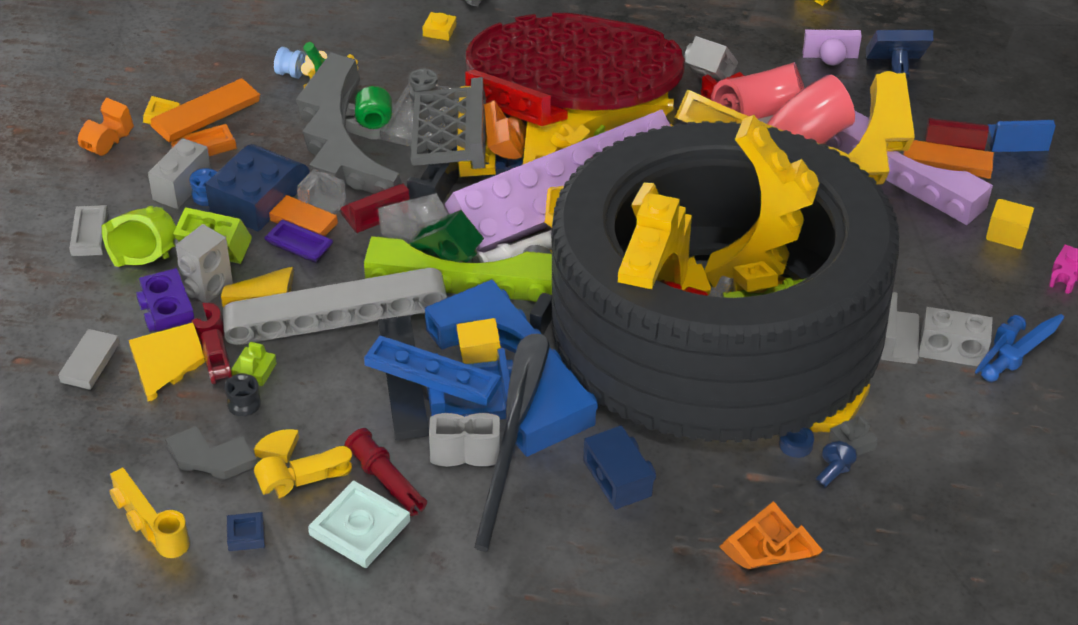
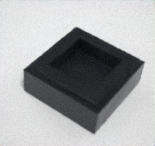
(541, 313)

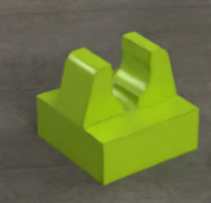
(255, 362)

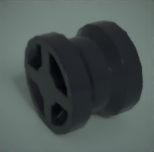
(242, 394)

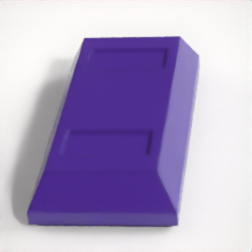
(298, 240)

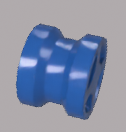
(197, 183)

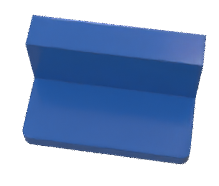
(1021, 135)

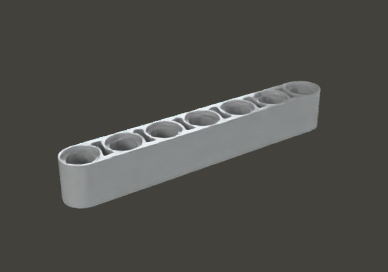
(332, 306)

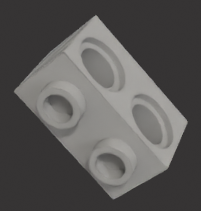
(710, 58)
(204, 263)
(955, 336)

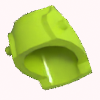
(139, 236)

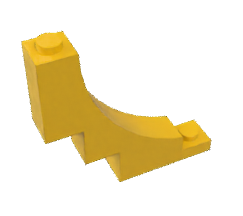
(888, 125)
(538, 137)

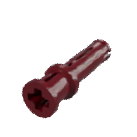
(376, 462)

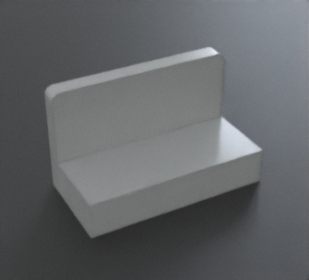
(901, 335)

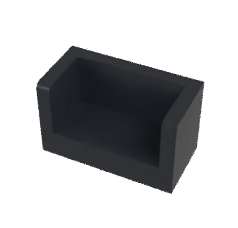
(436, 179)

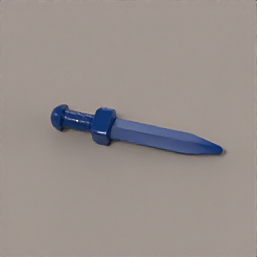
(1005, 334)
(1012, 356)

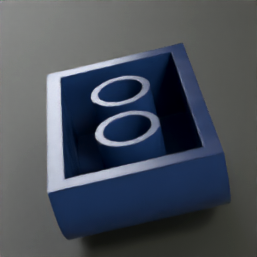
(253, 185)

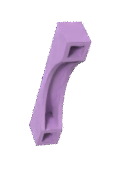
(949, 191)

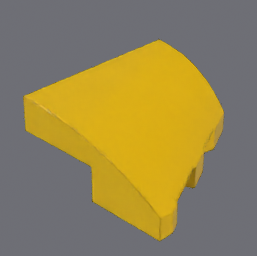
(264, 285)
(166, 357)

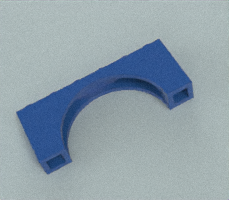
(560, 403)

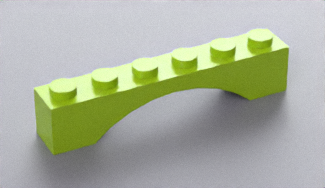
(520, 276)

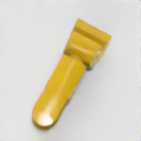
(274, 474)

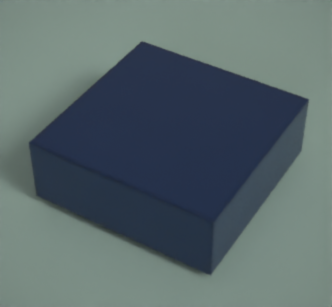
(245, 531)

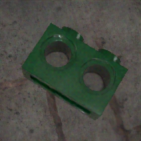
(449, 238)

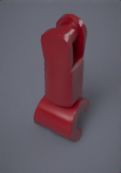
(211, 337)

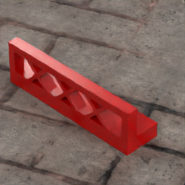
(519, 100)

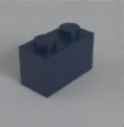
(619, 467)

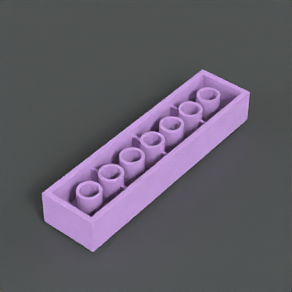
(515, 200)

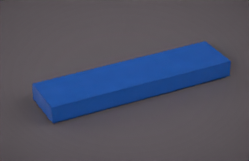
(433, 370)

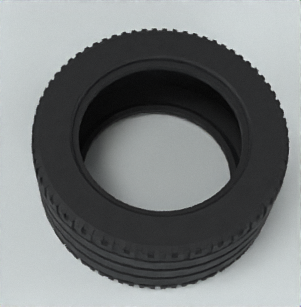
(721, 361)

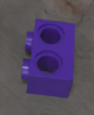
(165, 301)

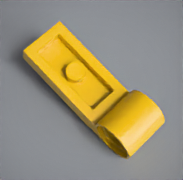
(164, 530)

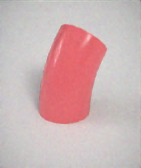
(760, 92)
(817, 111)

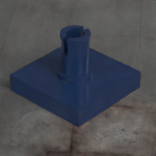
(899, 46)

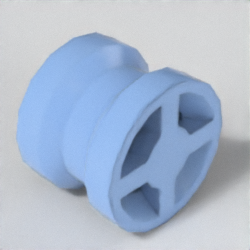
(289, 62)

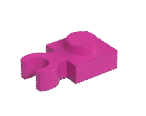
(1065, 268)

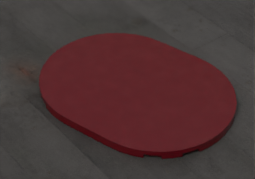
(580, 60)

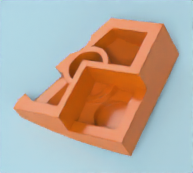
(504, 134)
(769, 540)

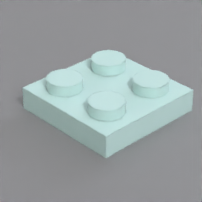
(359, 524)

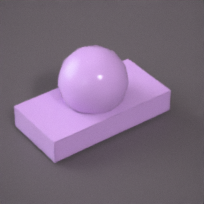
(831, 45)

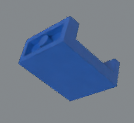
(446, 403)

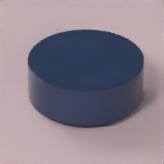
(797, 444)

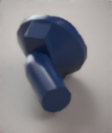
(840, 458)

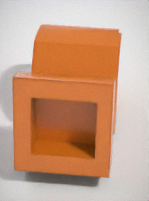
(115, 125)

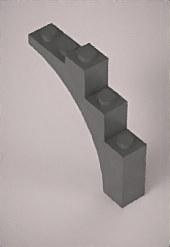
(324, 107)

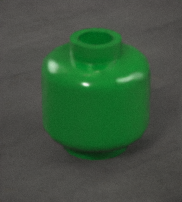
(373, 107)

